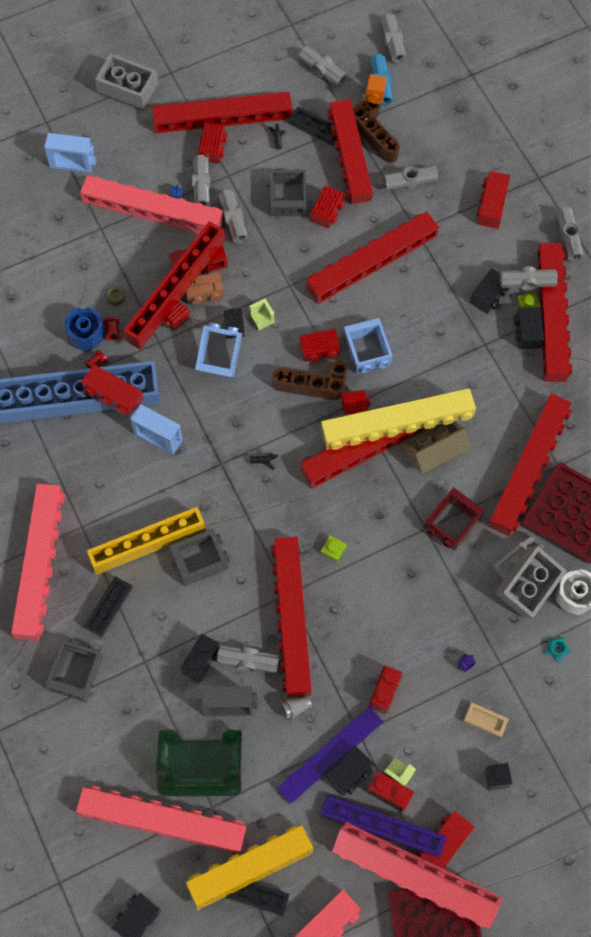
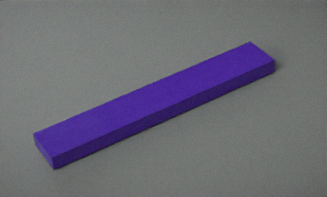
(329, 755)
(384, 826)

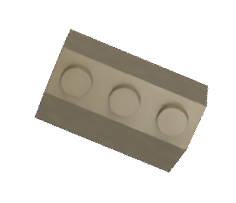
(436, 446)

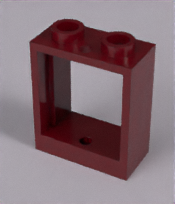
(463, 503)

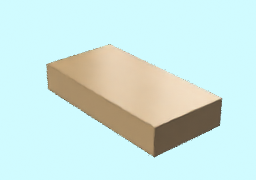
(485, 720)

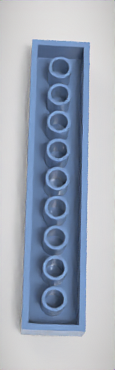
(63, 392)

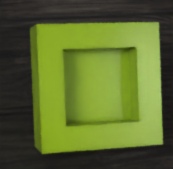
(528, 300)
(333, 548)

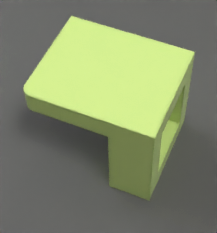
(261, 314)
(399, 771)

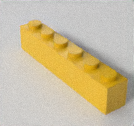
(146, 540)
(249, 867)

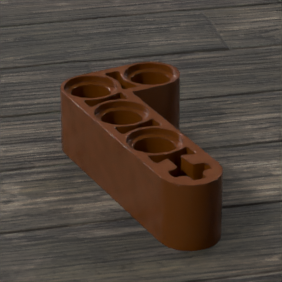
(372, 131)
(310, 379)

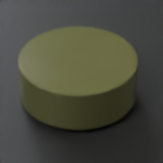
(115, 296)

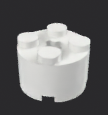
(566, 592)

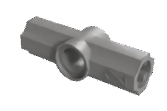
(393, 38)
(322, 66)
(419, 176)
(201, 180)
(233, 216)
(571, 242)
(528, 278)
(248, 659)

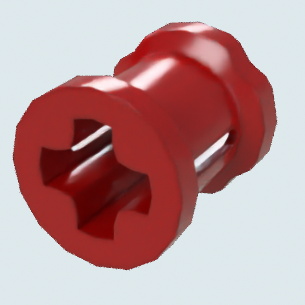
(112, 328)
(98, 359)

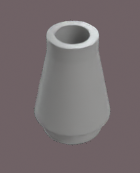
(294, 707)

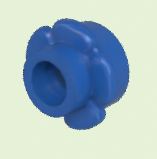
(176, 192)

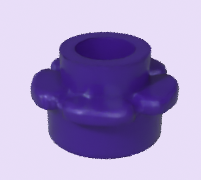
(466, 662)

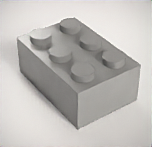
(126, 81)
(530, 582)

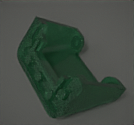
(199, 766)

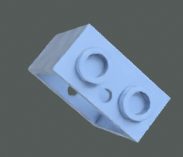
(70, 144)
(365, 329)
(201, 366)
(156, 429)

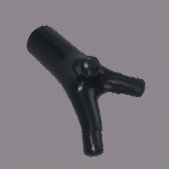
(277, 136)
(263, 460)

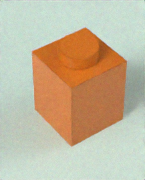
(375, 89)

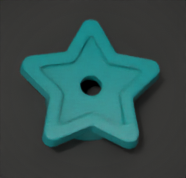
(558, 654)

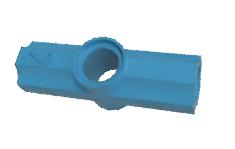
(379, 68)

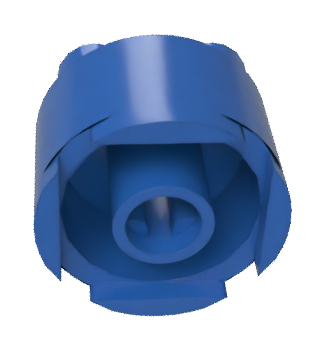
(84, 328)

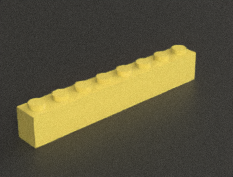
(398, 419)

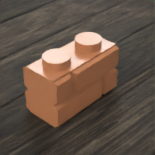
(205, 288)

